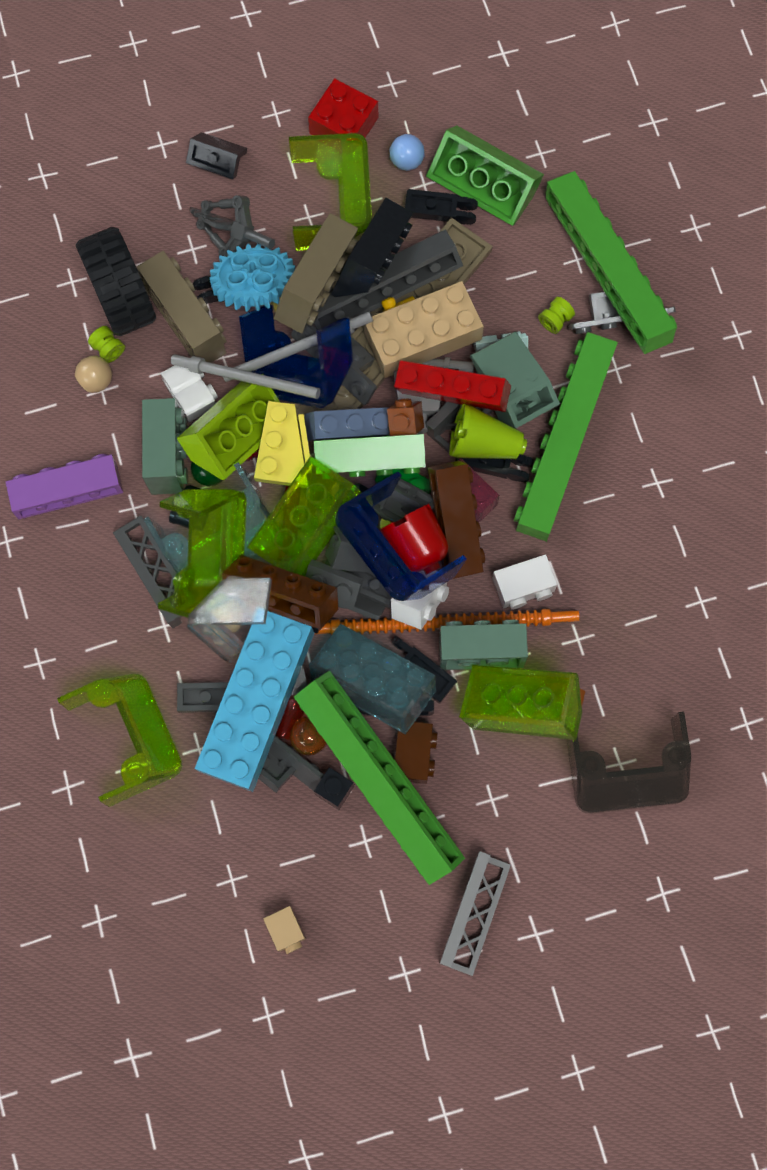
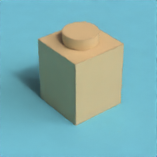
(285, 930)

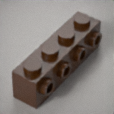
(456, 515)
(290, 593)

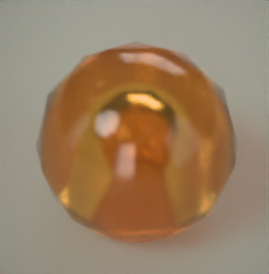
(306, 738)

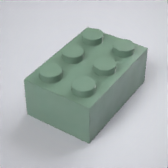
(161, 451)
(483, 645)

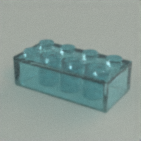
(375, 678)

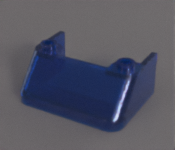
(323, 372)
(359, 525)

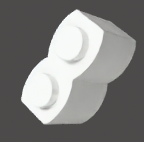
(189, 391)

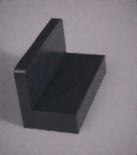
(215, 155)

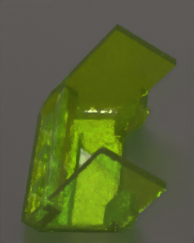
(338, 158)
(214, 542)
(156, 751)

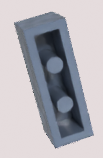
(347, 423)

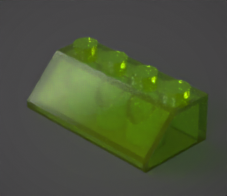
(303, 518)
(523, 702)

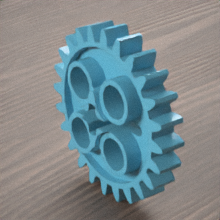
(251, 276)

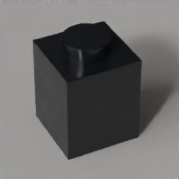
(334, 788)

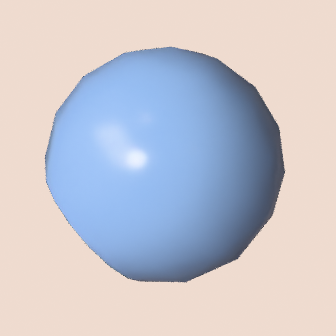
(407, 152)

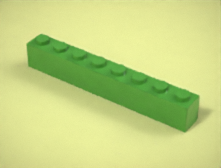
(610, 262)
(566, 436)
(379, 778)

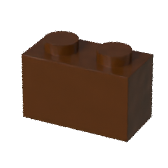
(414, 752)

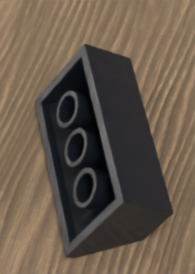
(374, 250)

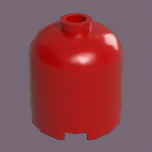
(418, 540)

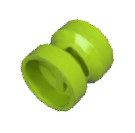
(556, 315)
(104, 341)

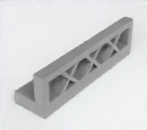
(464, 911)

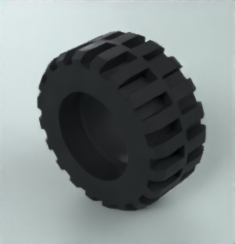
(116, 281)

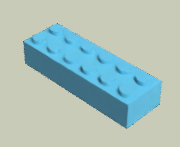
(255, 701)

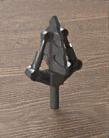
(241, 228)

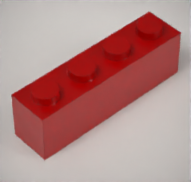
(453, 386)

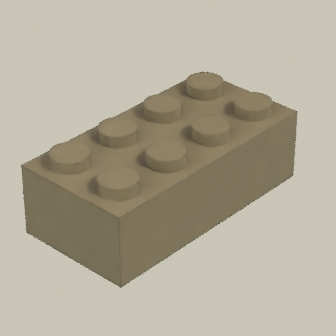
(316, 274)
(181, 308)

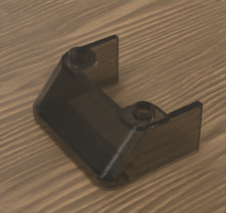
(636, 788)

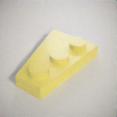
(280, 446)

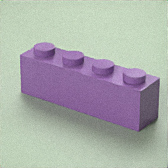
(64, 486)

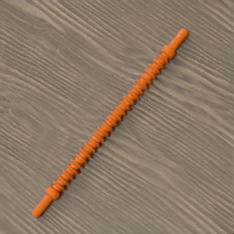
(544, 617)

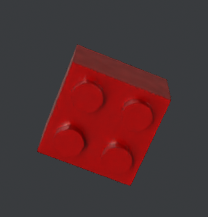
(343, 111)

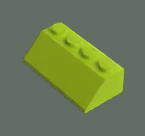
(228, 429)

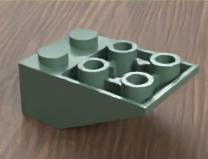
(530, 387)

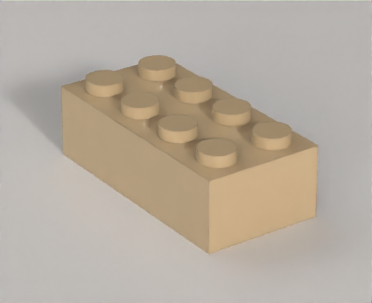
(424, 328)

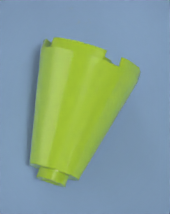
(484, 436)

